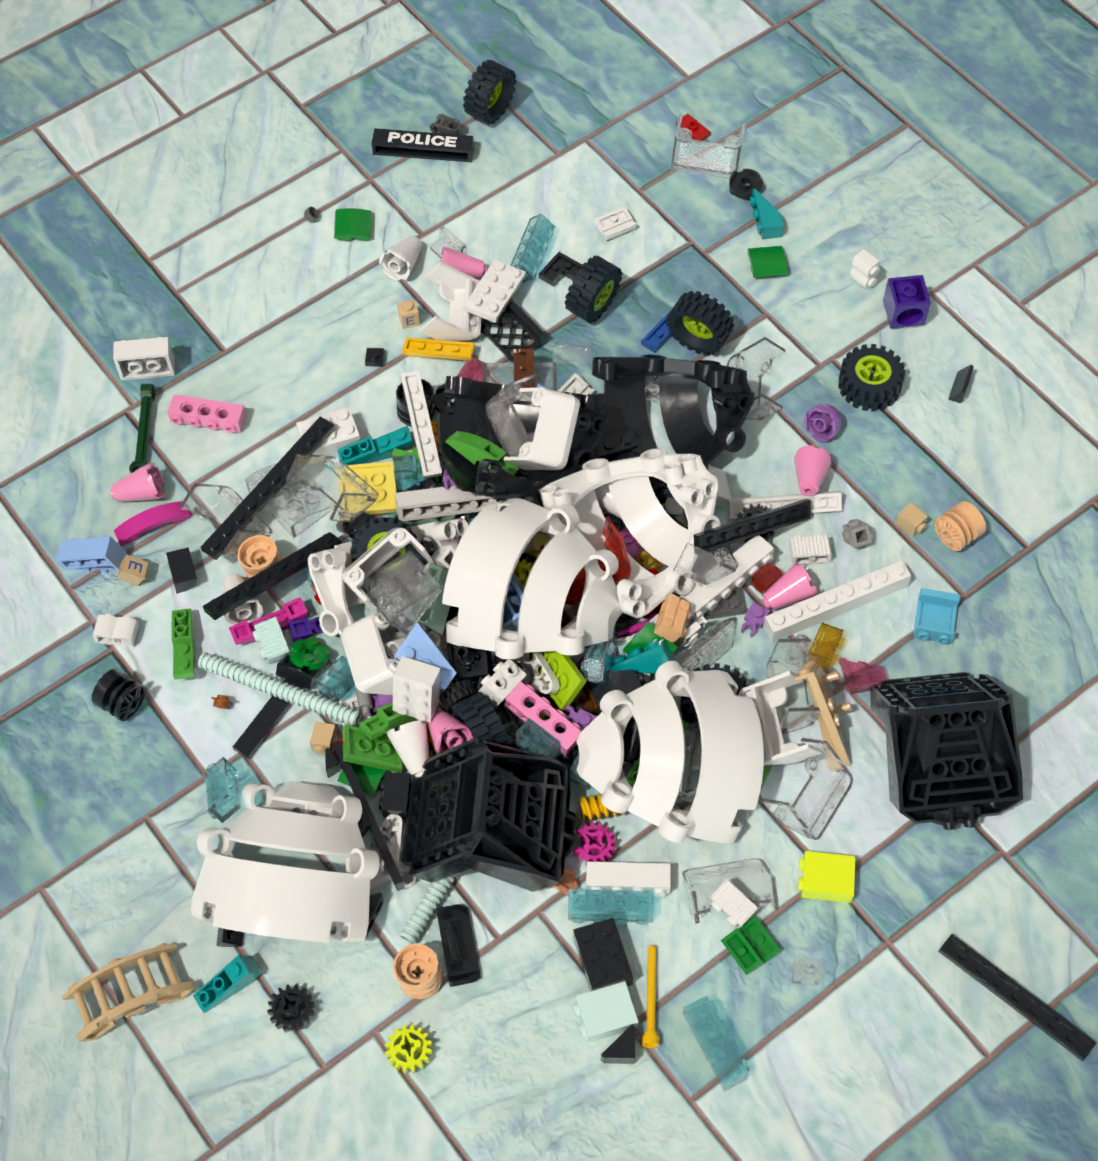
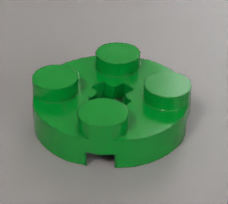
(309, 653)

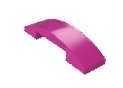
(148, 520)
(292, 611)

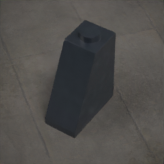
(618, 680)

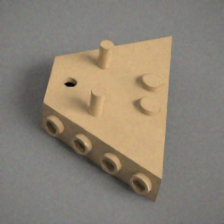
(823, 698)

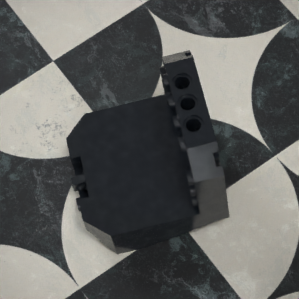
(949, 747)
(491, 814)

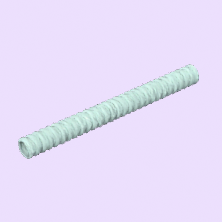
(279, 689)
(425, 909)

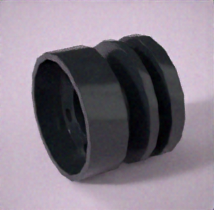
(402, 410)
(118, 694)

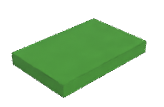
(375, 753)

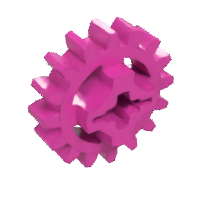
(595, 834)

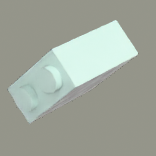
(605, 1012)

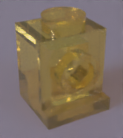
(648, 561)

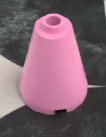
(463, 262)
(811, 468)
(139, 485)
(790, 589)
(447, 731)

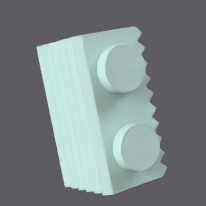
(271, 639)

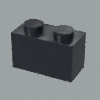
(396, 794)

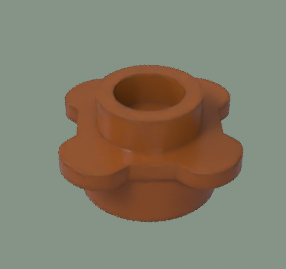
(221, 702)

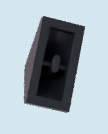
(622, 1049)

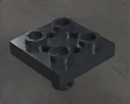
(467, 658)

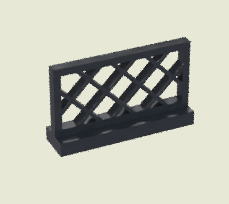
(522, 321)

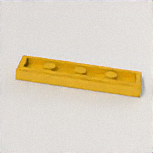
(438, 349)

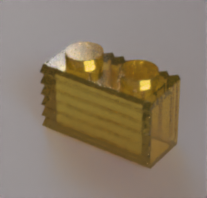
(826, 645)

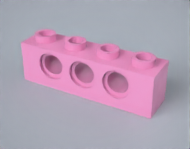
(206, 413)
(526, 693)

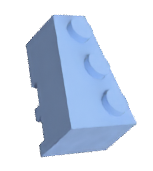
(422, 648)

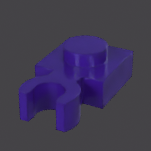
(302, 628)

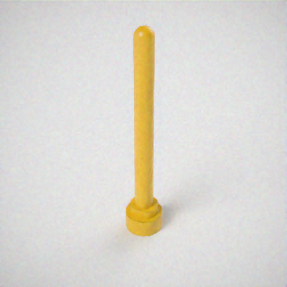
(650, 1038)

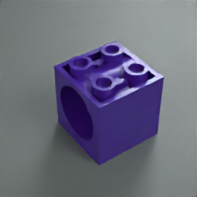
(906, 301)

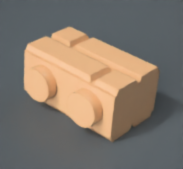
(672, 618)

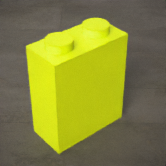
(827, 876)

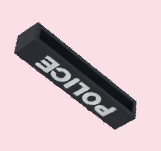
(422, 145)

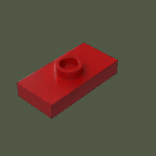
(698, 131)

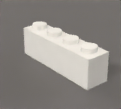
(629, 877)

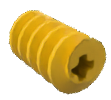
(594, 807)

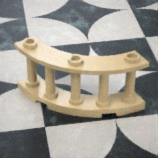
(131, 1005)

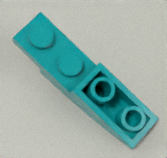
(374, 450)

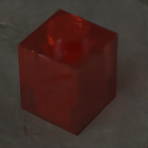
(765, 578)

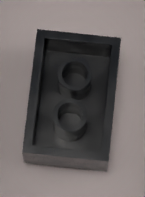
(602, 954)

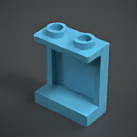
(935, 616)

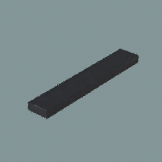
(262, 725)

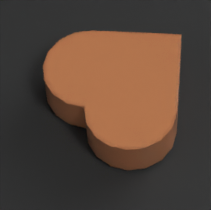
(567, 882)

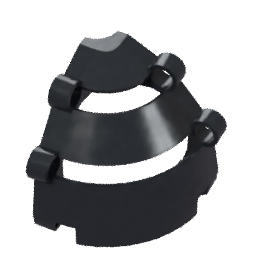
(626, 404)
(496, 483)

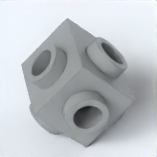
(856, 533)

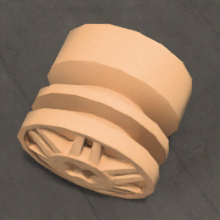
(960, 525)
(258, 554)
(415, 960)

